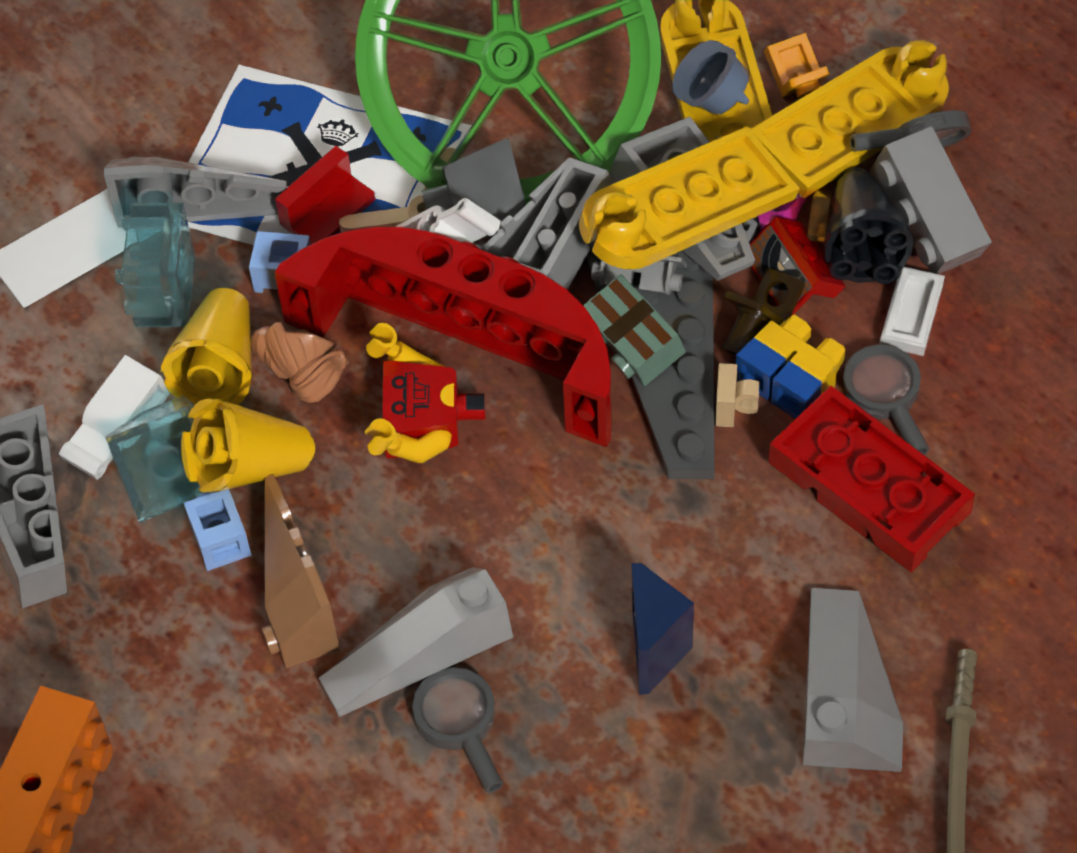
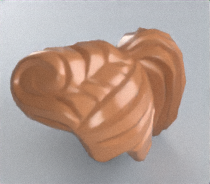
(301, 358)

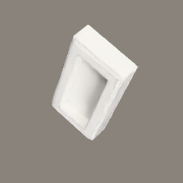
(912, 310)

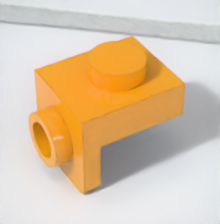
(795, 66)

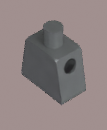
(484, 178)

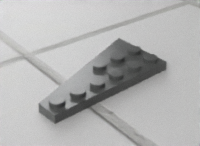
(682, 396)

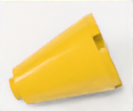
(212, 351)
(241, 446)

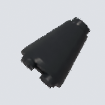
(865, 231)

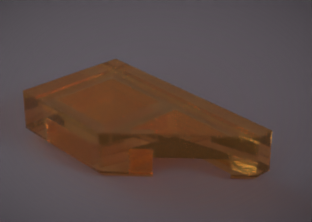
(819, 213)

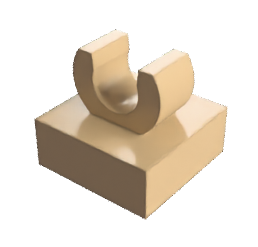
(732, 395)

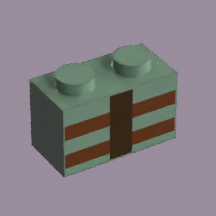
(634, 331)

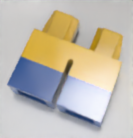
(789, 366)

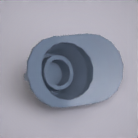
(711, 78)

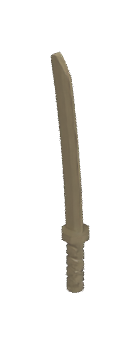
(961, 718)

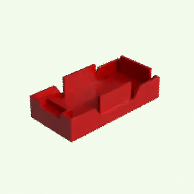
(871, 476)

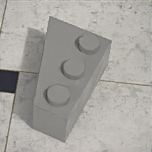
(931, 201)
(547, 229)

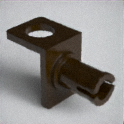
(758, 311)

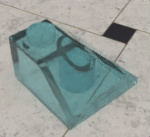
(151, 458)

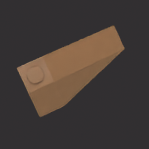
(295, 599)

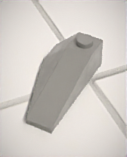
(203, 190)
(717, 255)
(423, 638)
(848, 695)

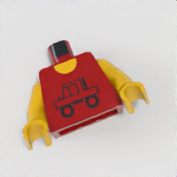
(418, 402)

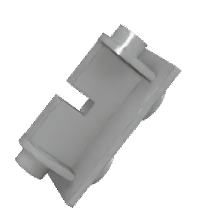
(657, 277)

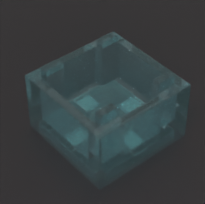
(157, 265)

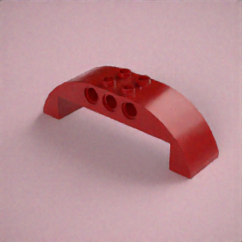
(464, 296)

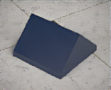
(660, 625)

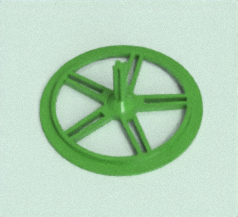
(506, 61)

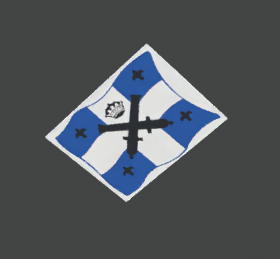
(286, 125)

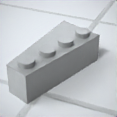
(28, 509)

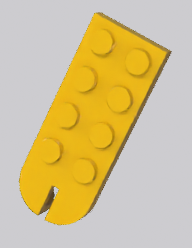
(722, 23)
(875, 95)
(684, 201)

